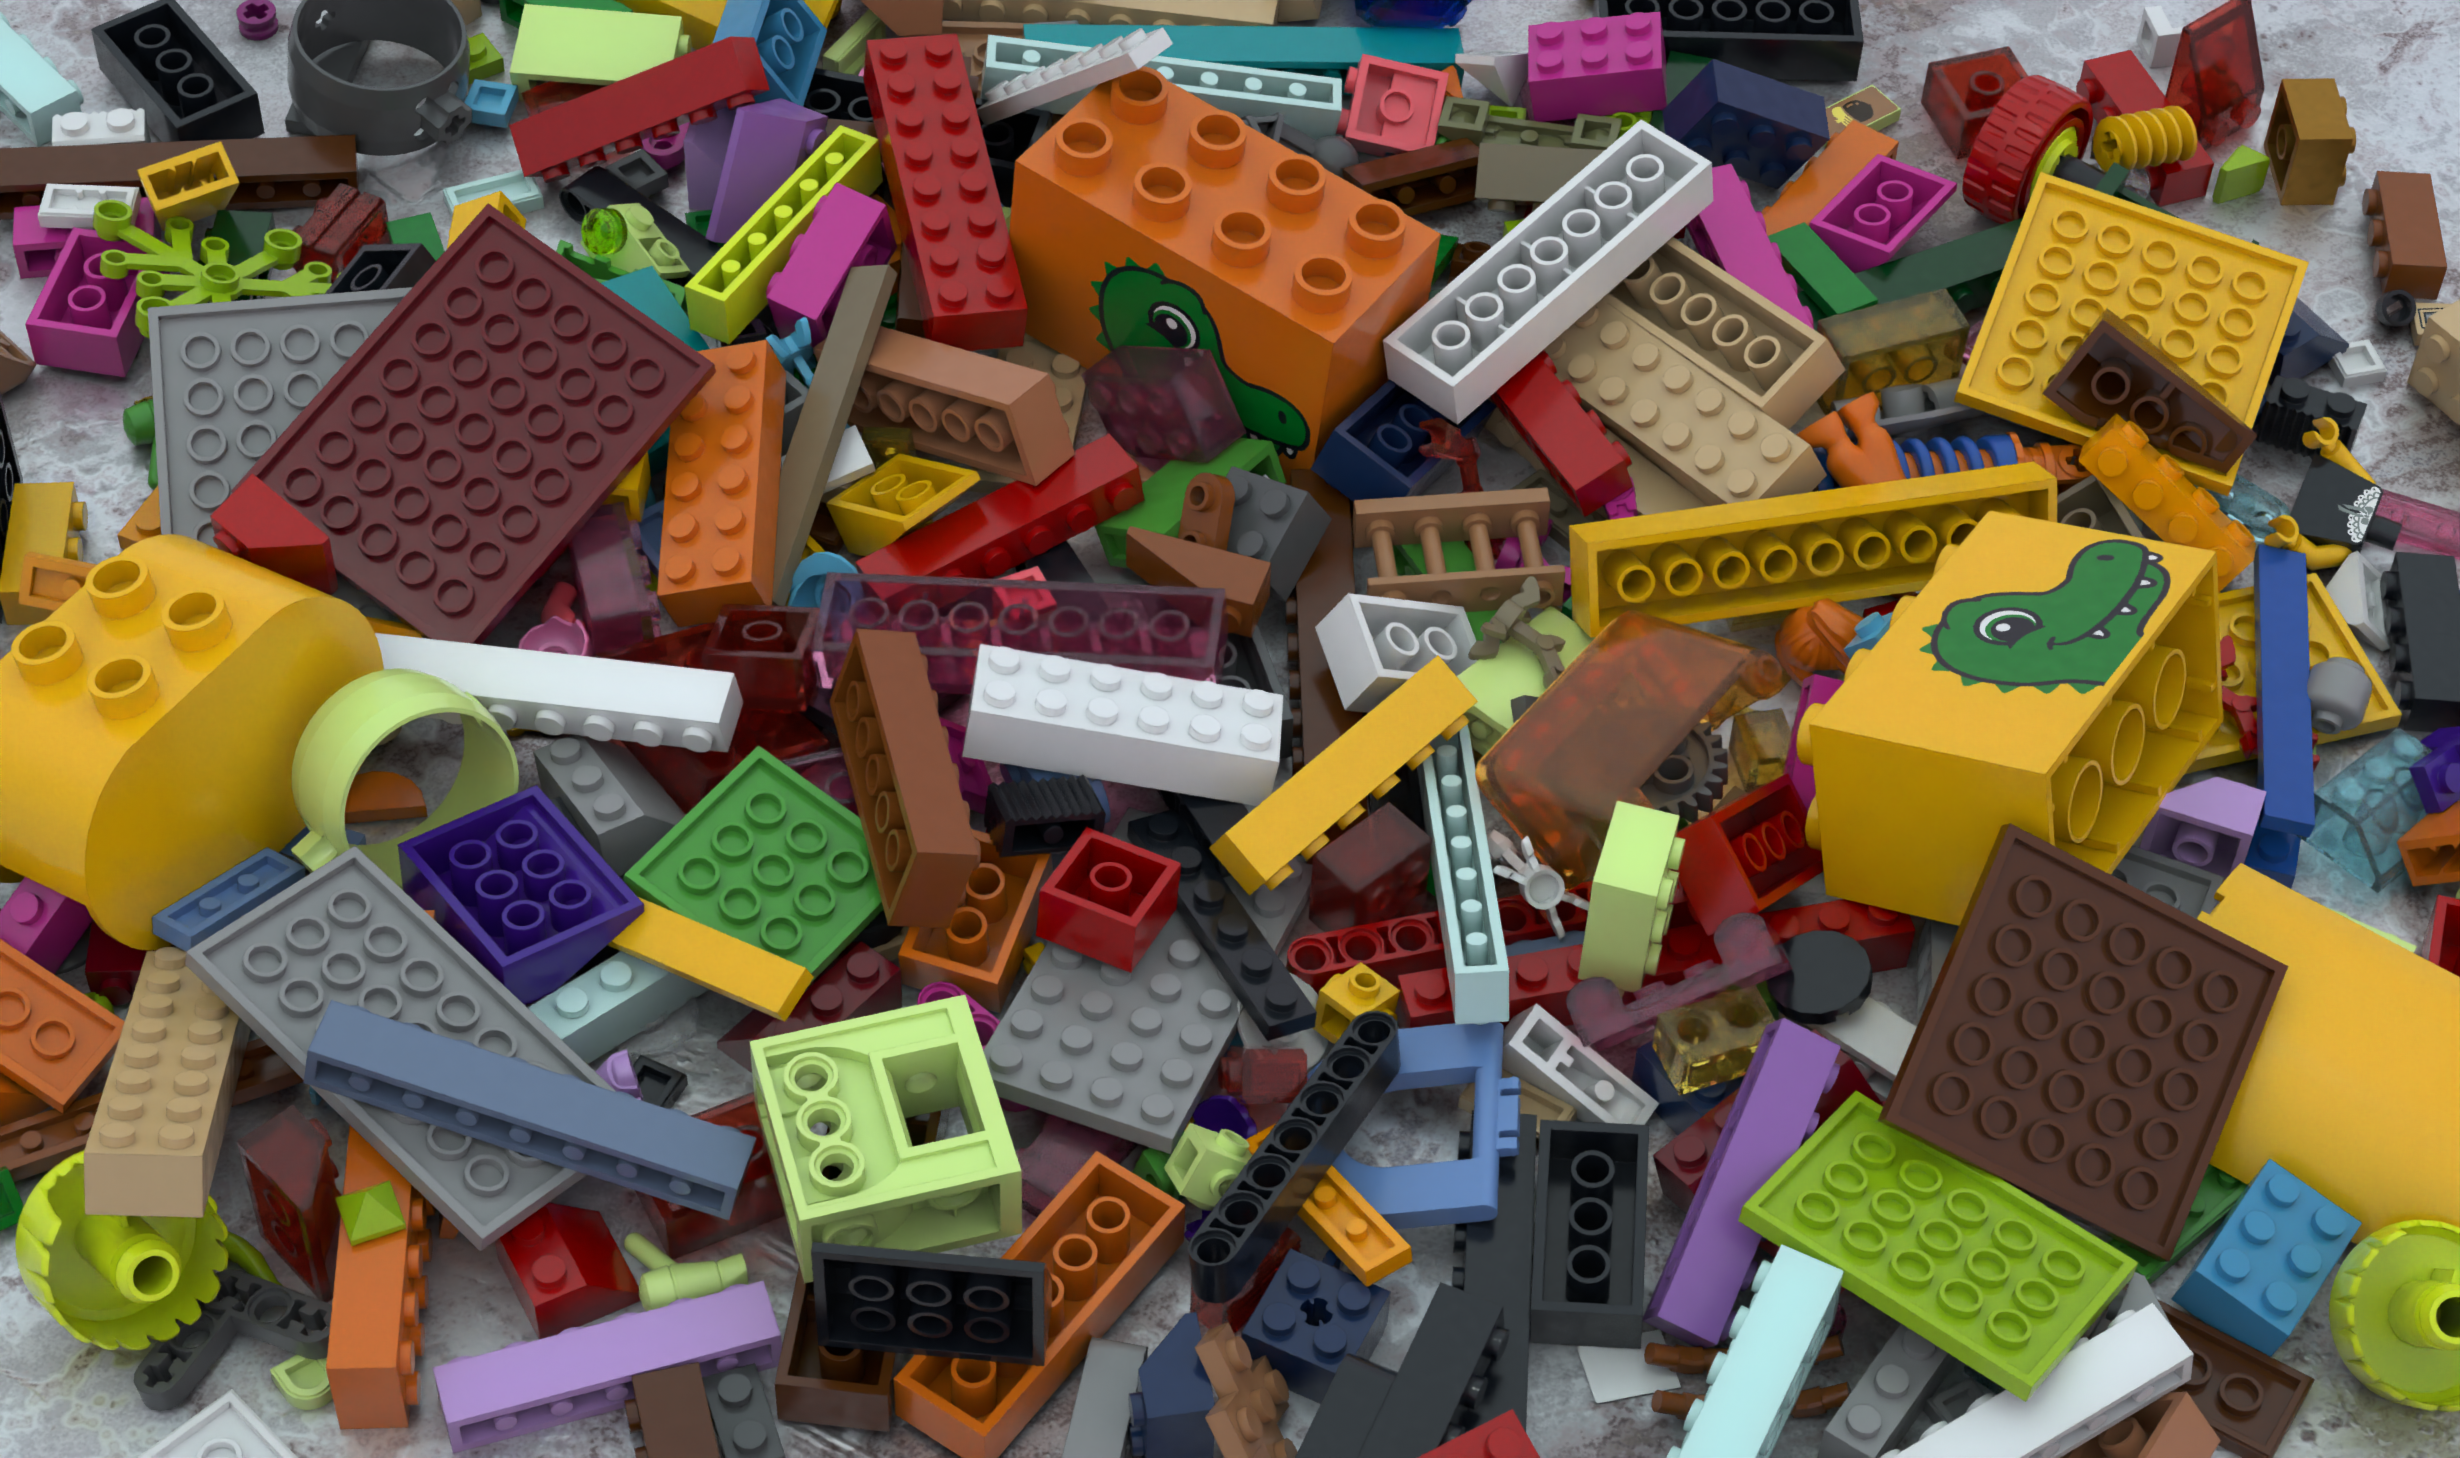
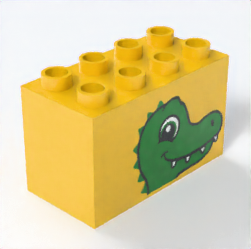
(2024, 686)

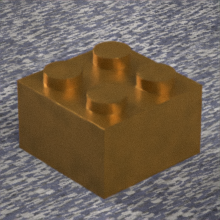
(2309, 141)

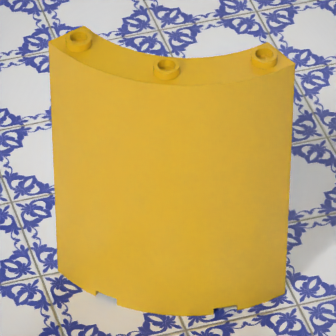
(2352, 1064)

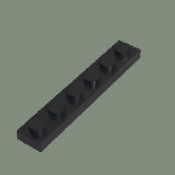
(1226, 930)

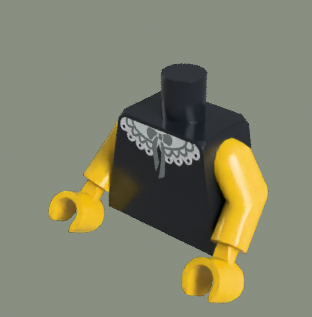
(2333, 506)

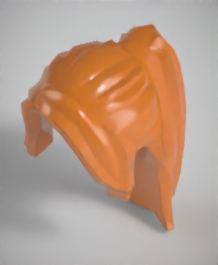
(1815, 639)

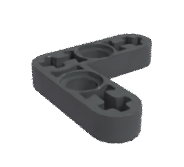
(223, 1322)

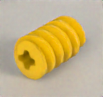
(2145, 138)

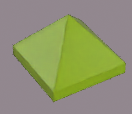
(370, 1213)

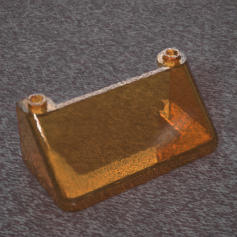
(1611, 728)

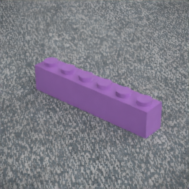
(1760, 1134)

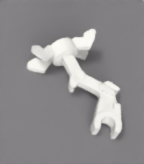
(1537, 882)

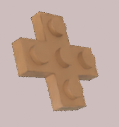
(1249, 1398)

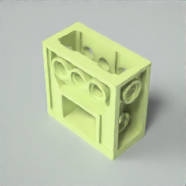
(862, 1085)

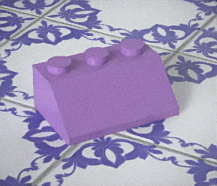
(762, 153)

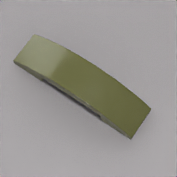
(1473, 120)

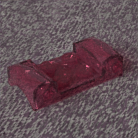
(1611, 1016)

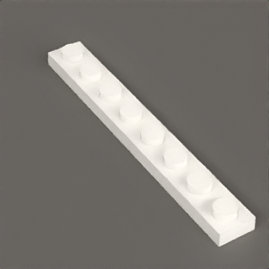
(1073, 74)

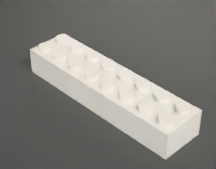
(1548, 271)

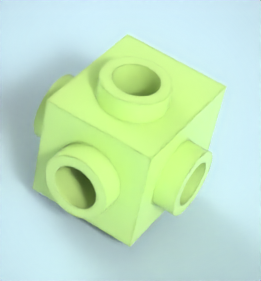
(1206, 1164)

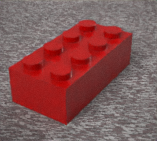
(1747, 854)

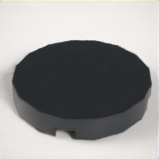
(1826, 979)

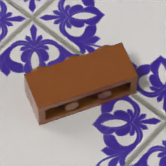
(2405, 233)

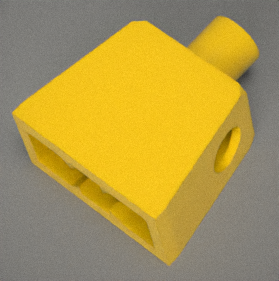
(187, 184)

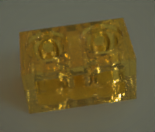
(1711, 1038)

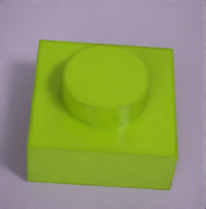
(484, 58)

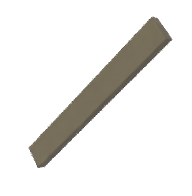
(826, 415)

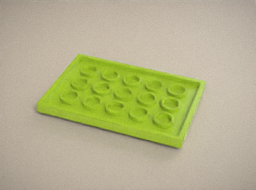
(1941, 1246)

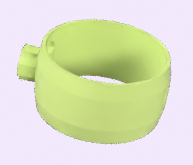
(354, 724)

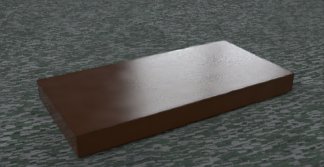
(2236, 1387)

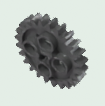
(1690, 775)

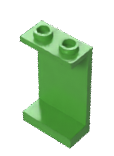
(1167, 488)

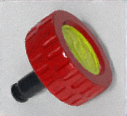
(2029, 132)

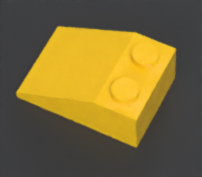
(896, 501)

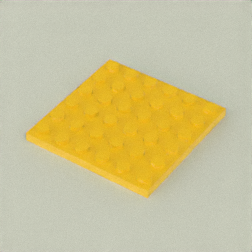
(2188, 289)

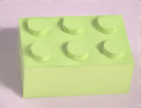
(1632, 896)

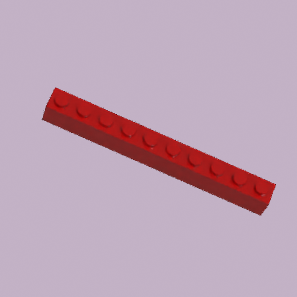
(1551, 974)

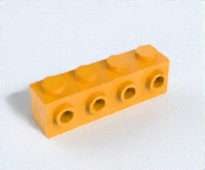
(2164, 498)

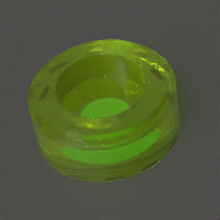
(604, 231)

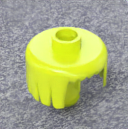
(115, 1274)
(2400, 1314)

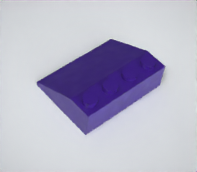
(519, 891)

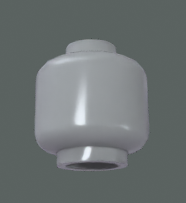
(2338, 695)

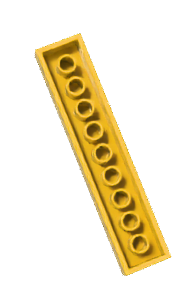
(1790, 546)

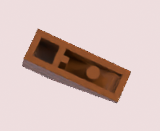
(1183, 563)

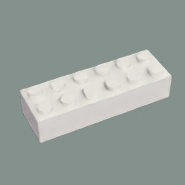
(1123, 725)

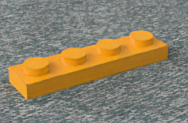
(1350, 1225)

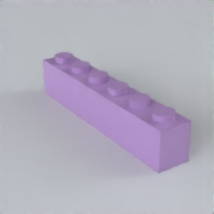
(591, 1367)

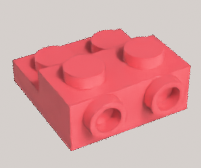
(1391, 106)

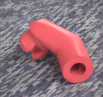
(560, 603)

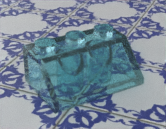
(2369, 809)

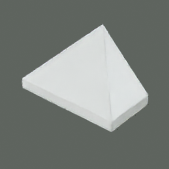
(1497, 70)
(2358, 598)

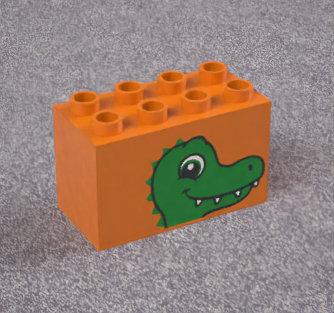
(1200, 233)

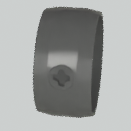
(379, 116)

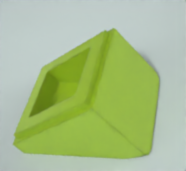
(2241, 175)

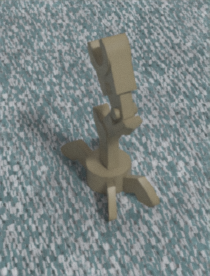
(1511, 622)

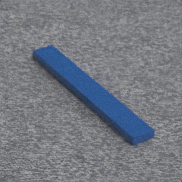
(2281, 691)

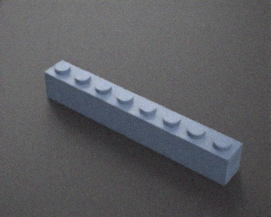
(529, 1109)

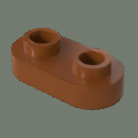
(1207, 511)

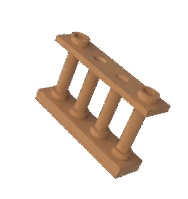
(1459, 518)

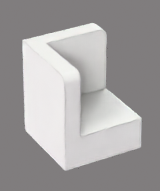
(2157, 38)

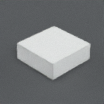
(2358, 365)

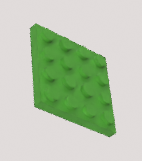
(767, 865)

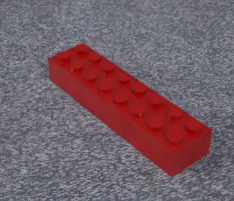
(944, 193)

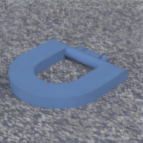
(1448, 1189)

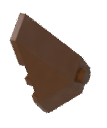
(2128, 375)

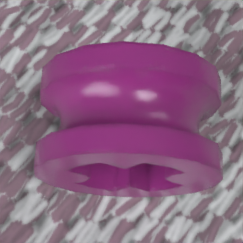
(257, 19)

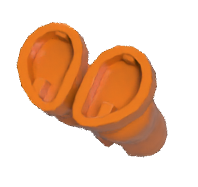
(1849, 464)

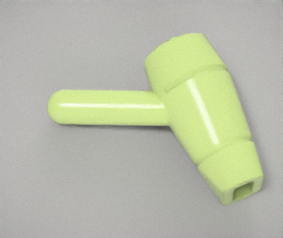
(675, 1280)

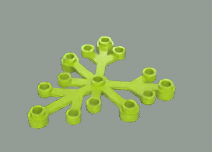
(203, 284)

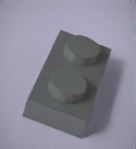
(742, 1414)

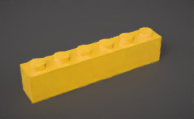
(1344, 774)

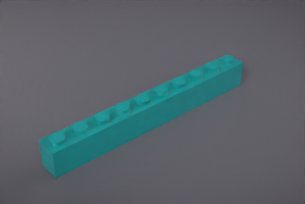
(1279, 48)

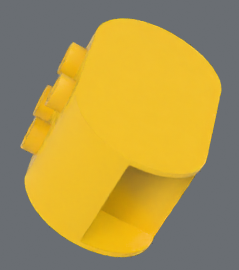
(164, 726)

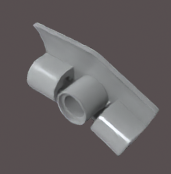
(1916, 407)

